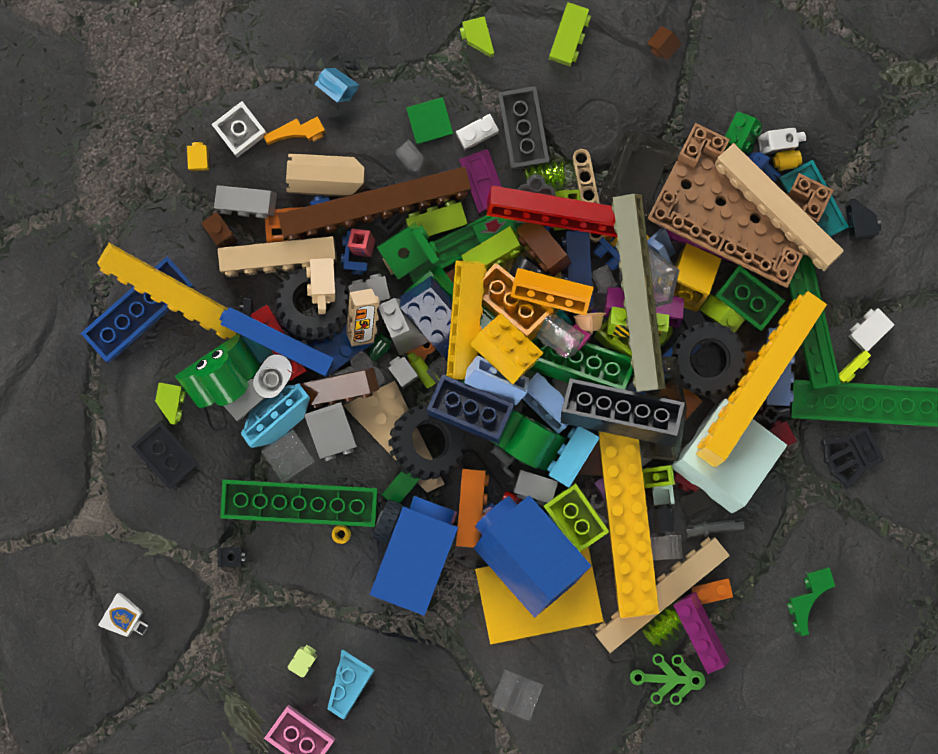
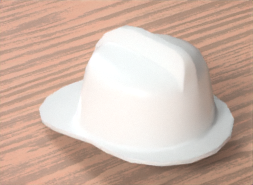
(272, 376)

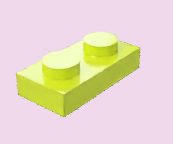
(859, 361)

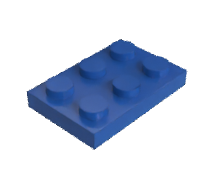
(339, 349)

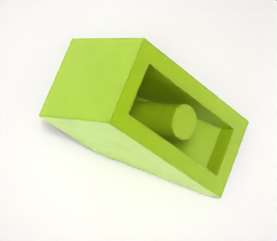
(477, 35)
(721, 313)
(658, 476)

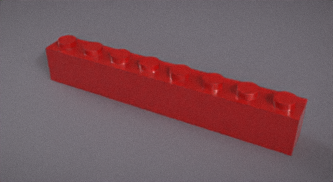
(551, 211)

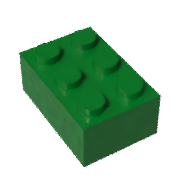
(749, 298)

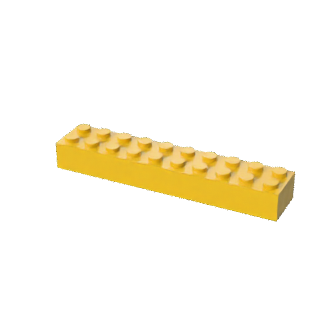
(760, 379)
(628, 525)

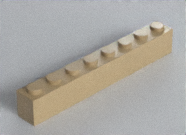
(778, 207)
(668, 589)

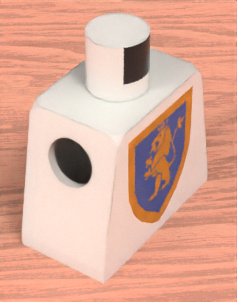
(780, 140)
(123, 617)

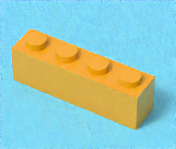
(551, 291)

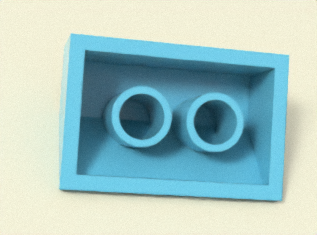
(572, 456)

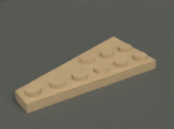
(378, 417)

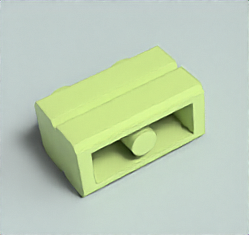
(303, 660)

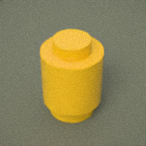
(787, 159)

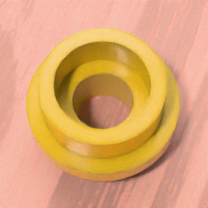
(336, 538)

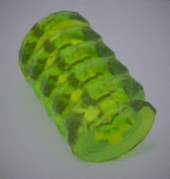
(549, 174)
(662, 627)

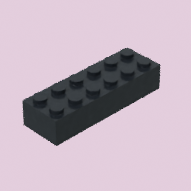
(622, 412)

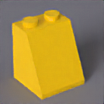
(695, 276)

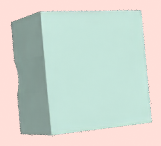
(743, 470)

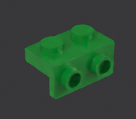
(743, 132)

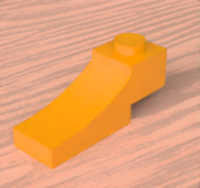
(311, 130)

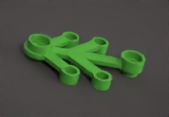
(670, 679)

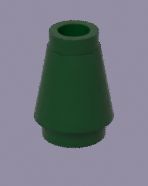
(380, 346)

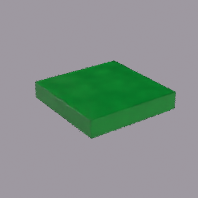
(429, 121)

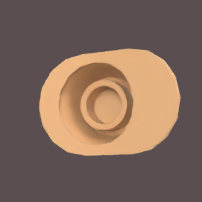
(590, 322)

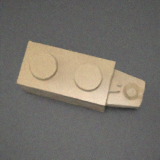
(322, 282)

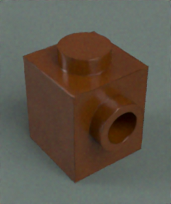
(664, 43)

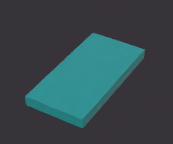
(832, 218)

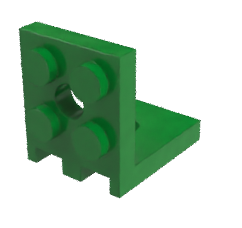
(420, 250)

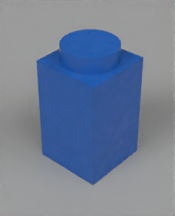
(529, 553)
(415, 555)

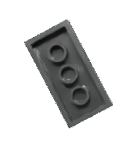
(523, 128)

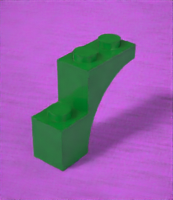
(818, 582)

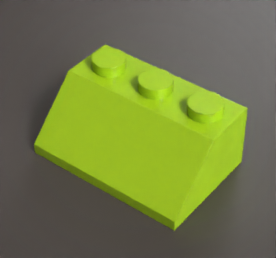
(576, 517)

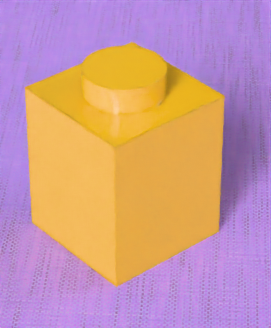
(198, 157)

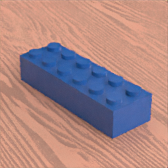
(129, 317)

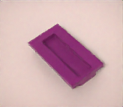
(481, 176)

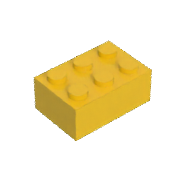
(506, 348)

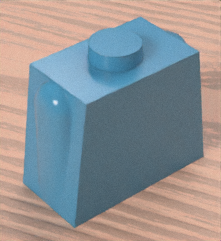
(336, 85)

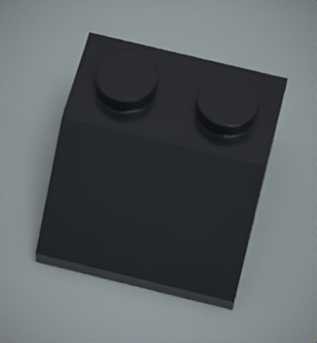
(861, 221)

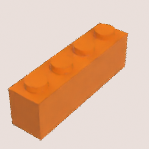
(471, 506)

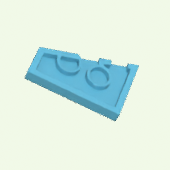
(349, 683)

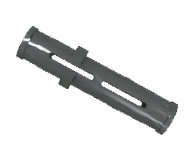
(714, 527)

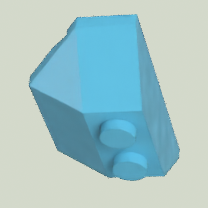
(275, 416)

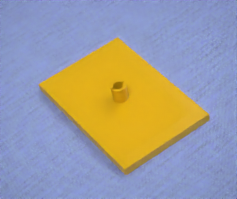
(510, 620)

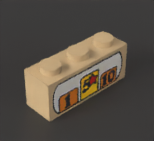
(362, 317)

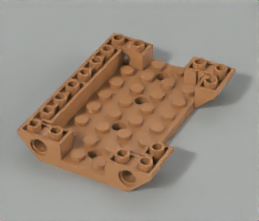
(728, 227)

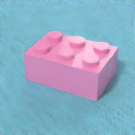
(298, 735)

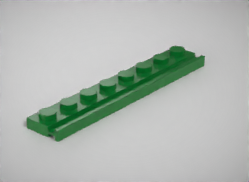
(452, 247)
(817, 344)

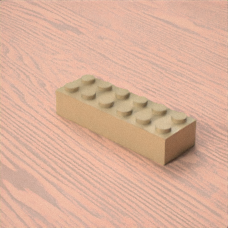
(274, 256)

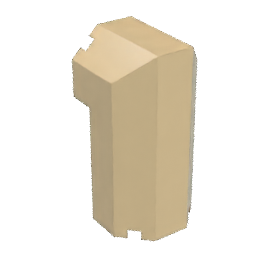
(324, 175)

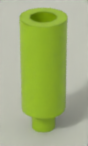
(420, 368)

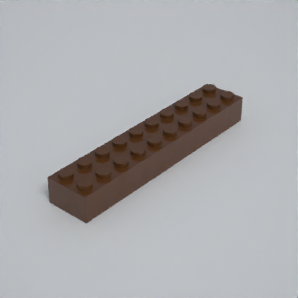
(375, 203)

